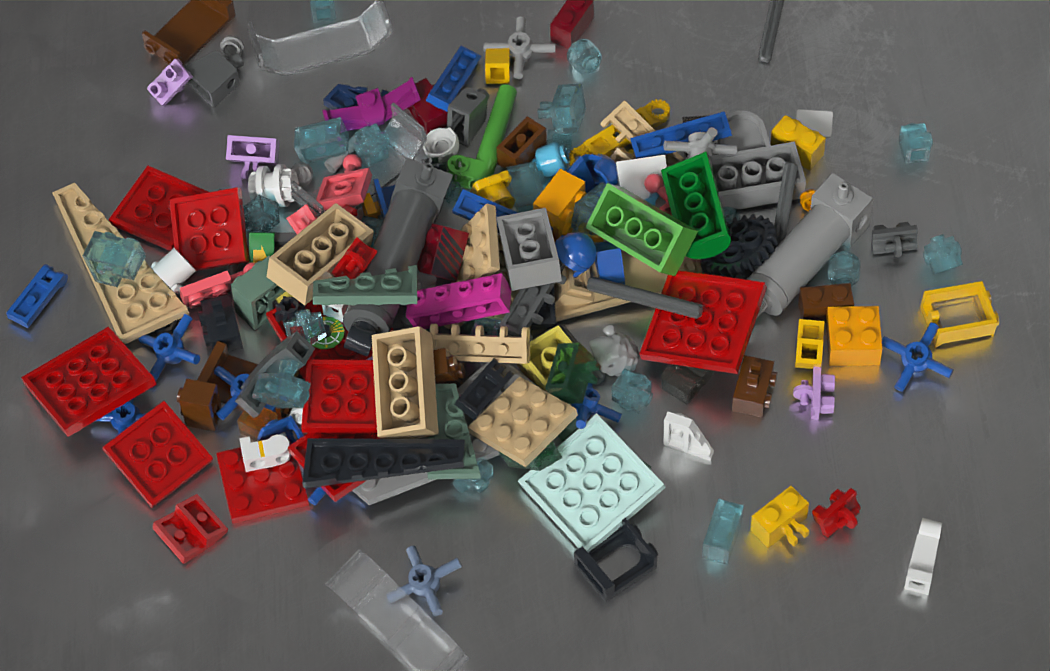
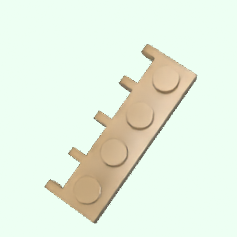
(631, 125)
(484, 347)

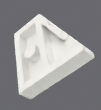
(684, 435)

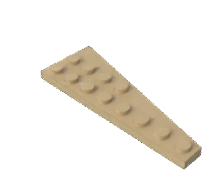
(135, 305)

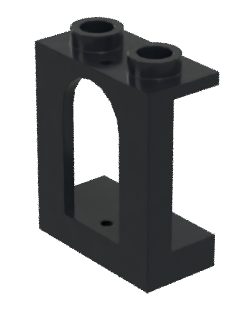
(626, 536)

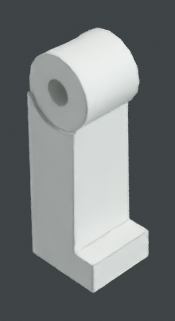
(923, 556)

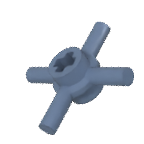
(425, 579)

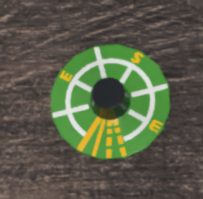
(334, 333)

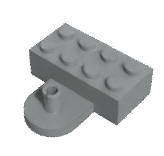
(757, 169)

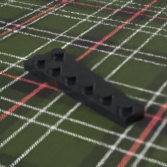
(353, 460)

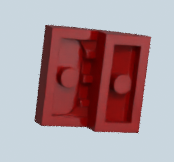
(190, 528)

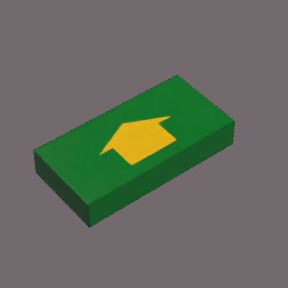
(261, 245)

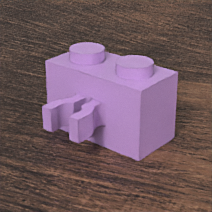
(252, 150)

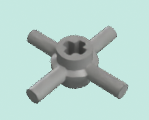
(521, 47)
(699, 143)

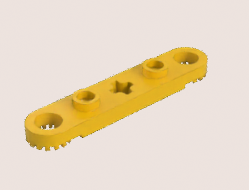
(605, 142)

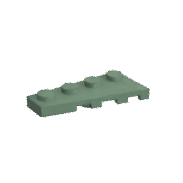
(366, 289)
(453, 426)

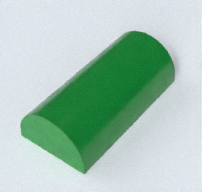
(697, 203)

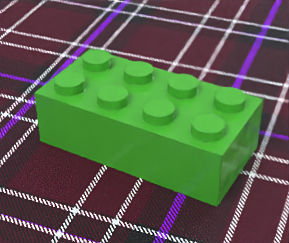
(641, 229)

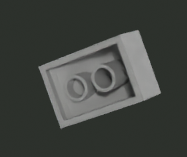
(529, 249)

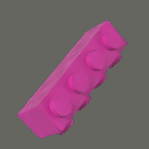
(460, 301)

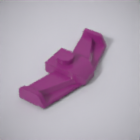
(374, 108)

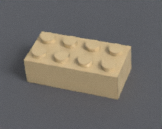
(316, 252)
(405, 384)

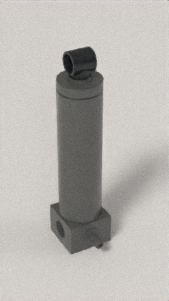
(399, 244)

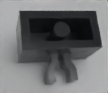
(220, 323)

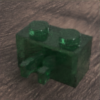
(571, 372)

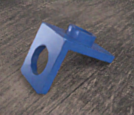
(277, 427)

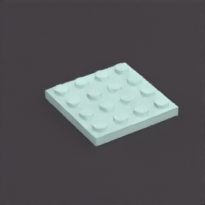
(592, 484)

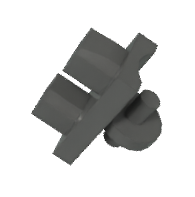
(895, 239)

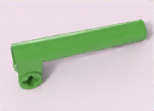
(486, 159)

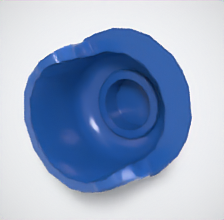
(601, 168)
(576, 251)

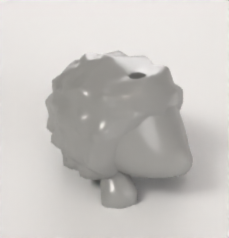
(614, 352)

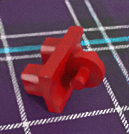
(354, 260)
(840, 513)

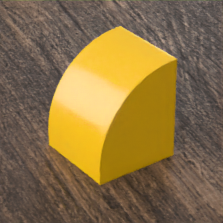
(497, 65)

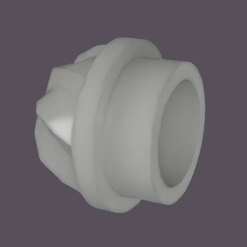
(231, 45)
(304, 173)

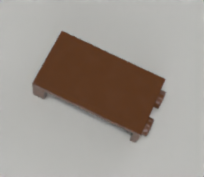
(189, 30)
(236, 366)

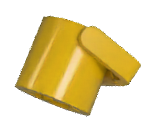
(495, 189)

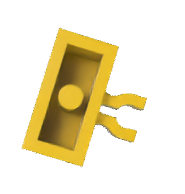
(781, 518)

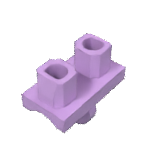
(169, 82)
(819, 403)

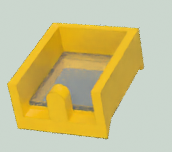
(959, 312)

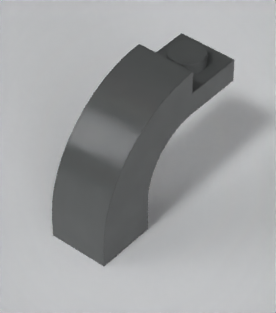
(294, 348)

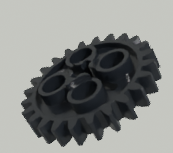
(749, 245)

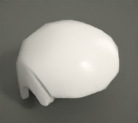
(441, 143)

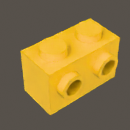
(809, 143)

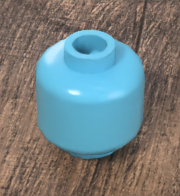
(551, 158)

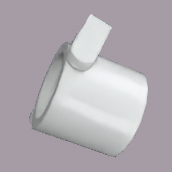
(173, 270)

